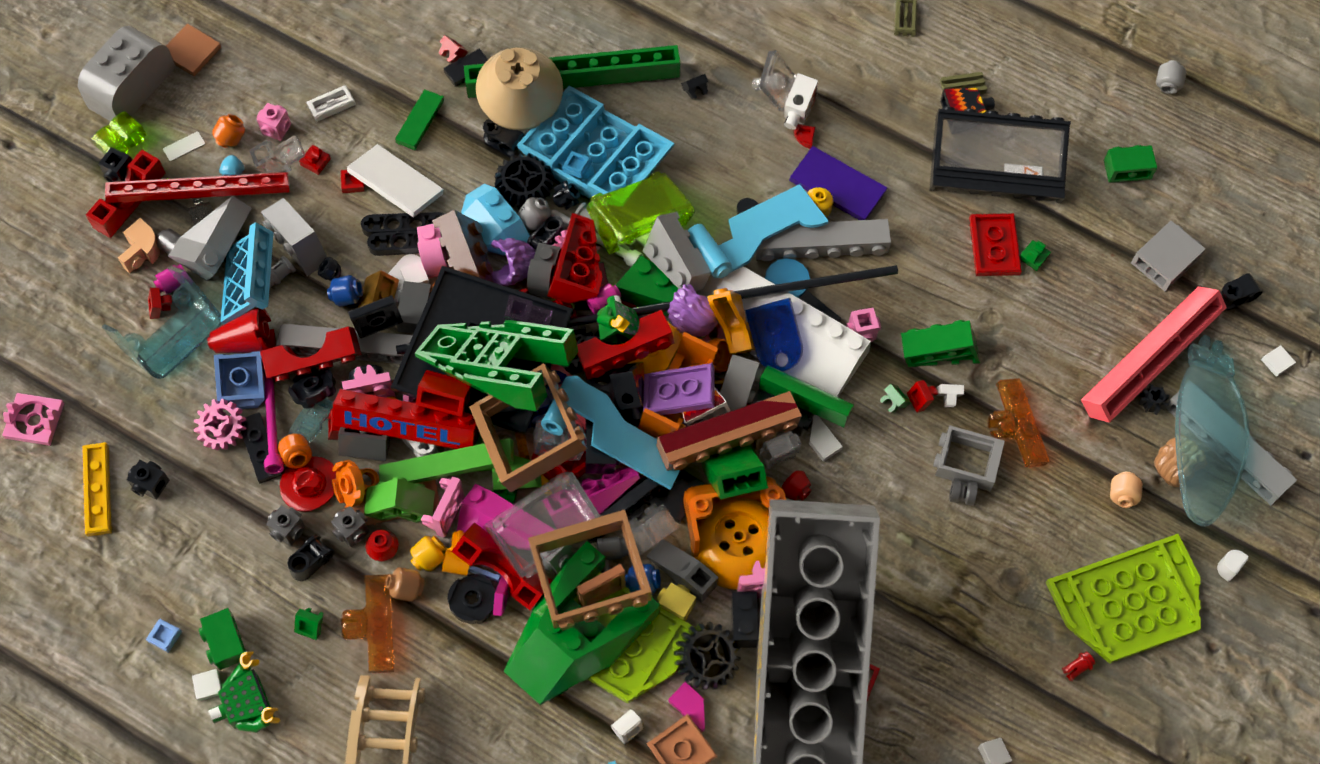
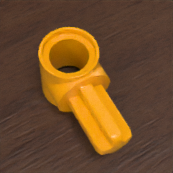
(452, 562)

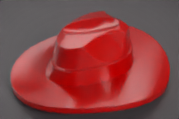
(308, 486)

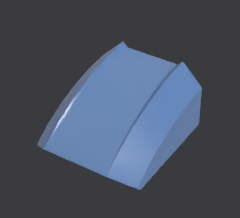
(240, 379)

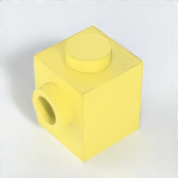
(677, 600)

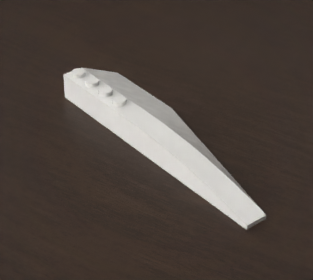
(829, 347)

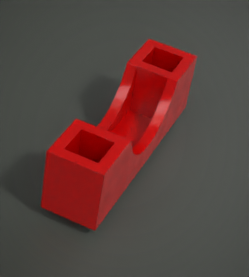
(110, 216)
(338, 346)
(600, 357)
(479, 548)

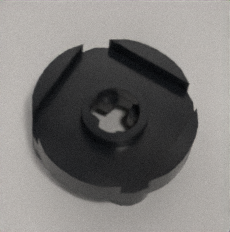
(307, 396)
(465, 587)

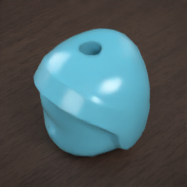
(231, 166)

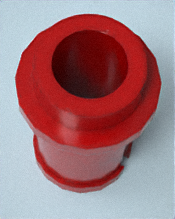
(1079, 665)

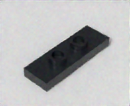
(257, 445)

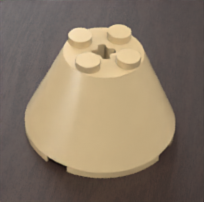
(519, 88)

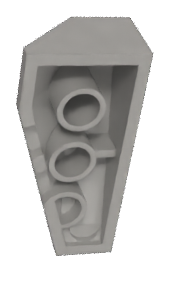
(209, 241)

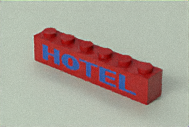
(403, 420)

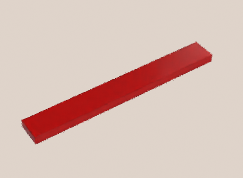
(196, 187)

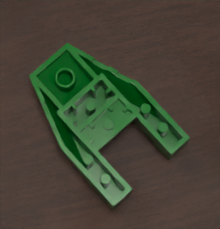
(482, 352)
(555, 659)

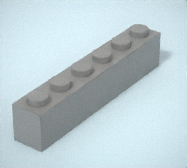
(829, 240)
(1261, 469)

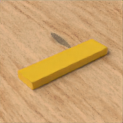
(96, 489)

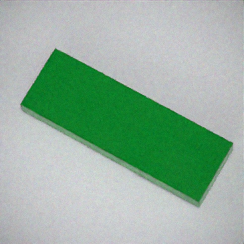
(419, 119)

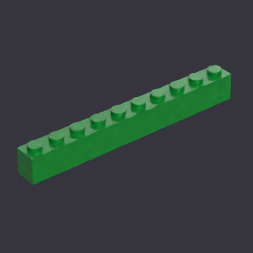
(605, 67)

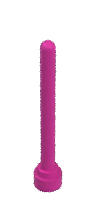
(273, 463)

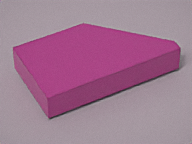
(501, 597)
(689, 702)

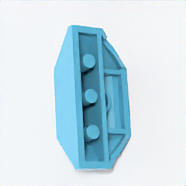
(494, 215)

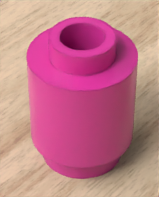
(166, 281)
(600, 301)

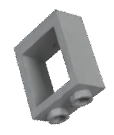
(973, 440)

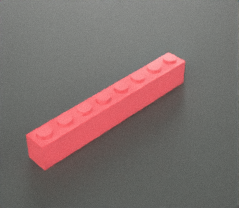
(1153, 354)

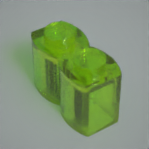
(120, 134)

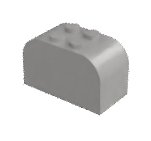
(124, 73)

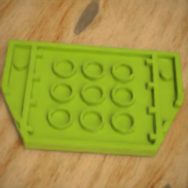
(1131, 599)
(646, 660)

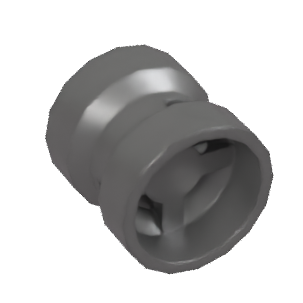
(957, 492)

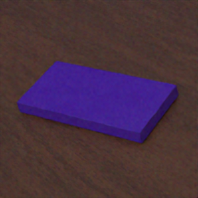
(850, 189)

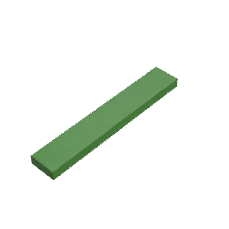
(444, 463)

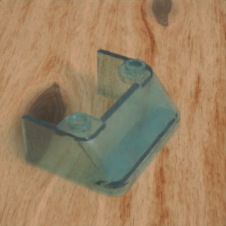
(178, 336)

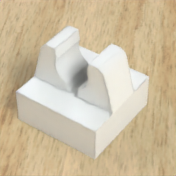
(950, 393)

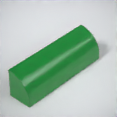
(807, 396)

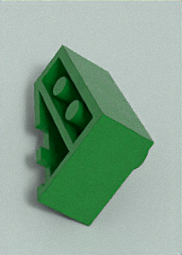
(646, 285)
(940, 343)

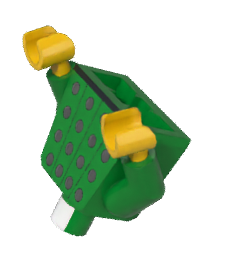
(617, 322)
(244, 699)

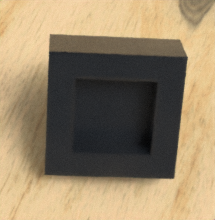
(699, 82)

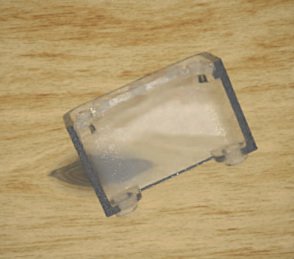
(546, 509)

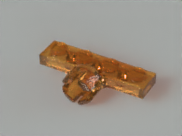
(1018, 423)
(373, 624)

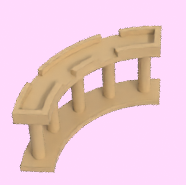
(365, 693)

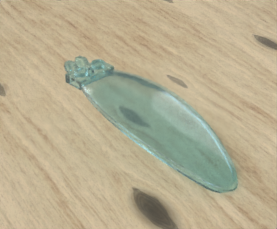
(1210, 432)

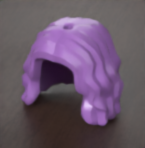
(519, 257)
(691, 312)

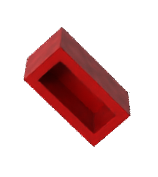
(443, 393)

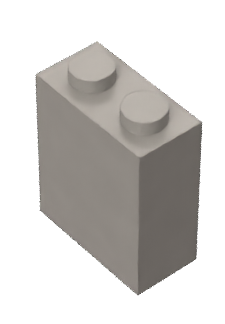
(1168, 255)

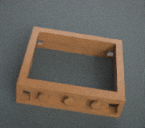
(515, 479)
(578, 533)

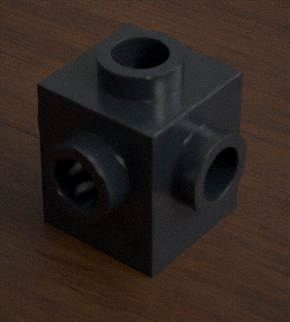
(115, 165)
(147, 479)

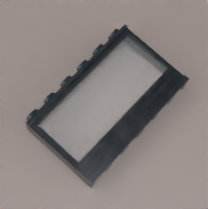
(1000, 154)

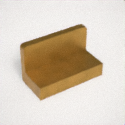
(378, 287)

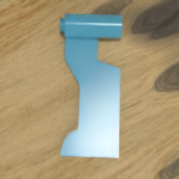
(754, 227)
(610, 431)

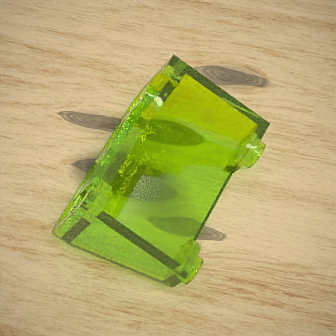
(634, 208)

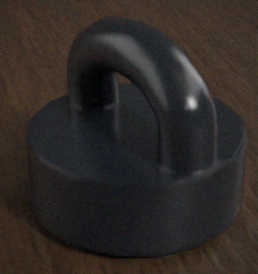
(328, 268)

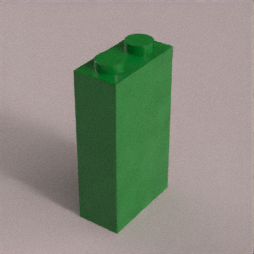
(735, 472)

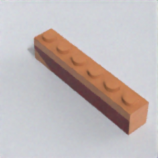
(728, 431)

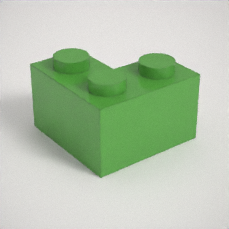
(399, 499)

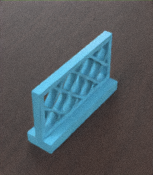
(256, 275)

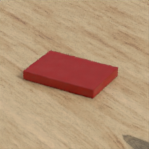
(995, 244)

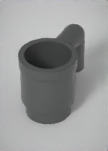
(612, 548)

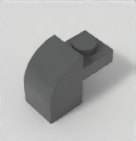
(542, 269)

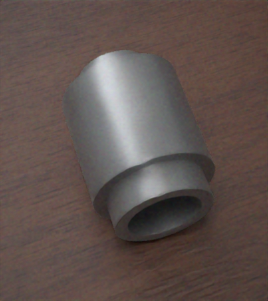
(167, 239)

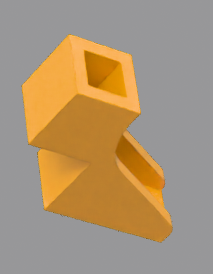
(731, 316)

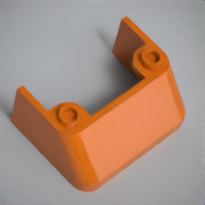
(689, 353)
(700, 501)

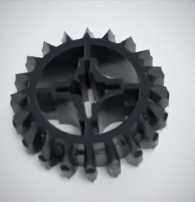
(510, 181)
(712, 646)

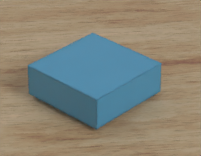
(576, 164)

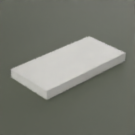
(395, 180)

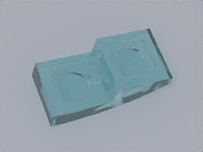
(310, 420)

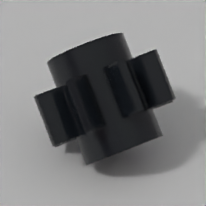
(566, 195)
(1154, 393)

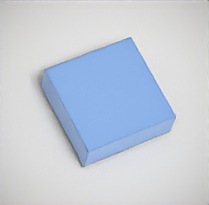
(164, 635)

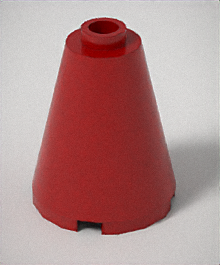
(244, 334)

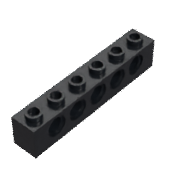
(595, 460)

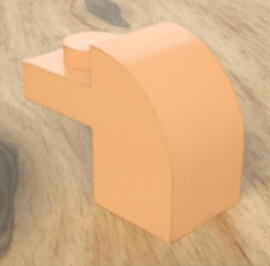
(143, 246)

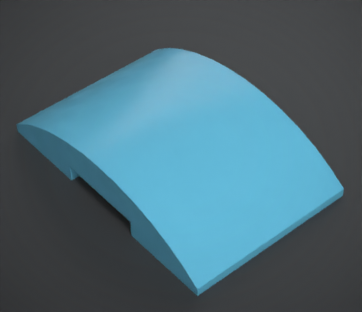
(617, 148)

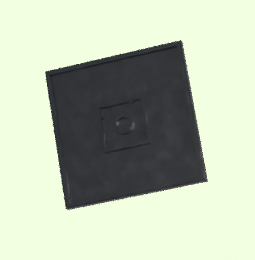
(471, 300)

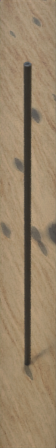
(746, 293)

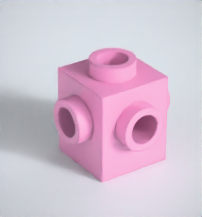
(273, 121)
(865, 323)

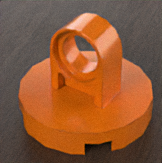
(349, 482)

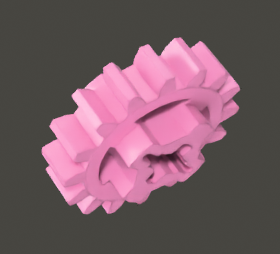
(228, 429)

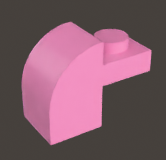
(430, 250)

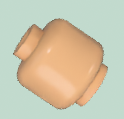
(1126, 489)

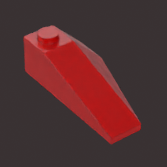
(577, 268)

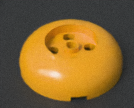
(732, 563)

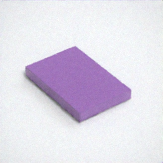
(679, 389)

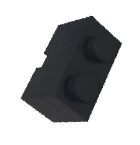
(744, 619)

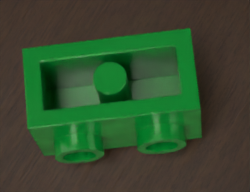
(1130, 163)
(222, 638)

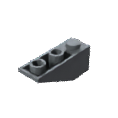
(684, 569)

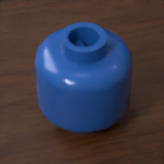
(345, 291)
(652, 574)

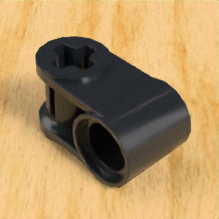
(501, 138)
(547, 232)
(1240, 291)
(313, 554)

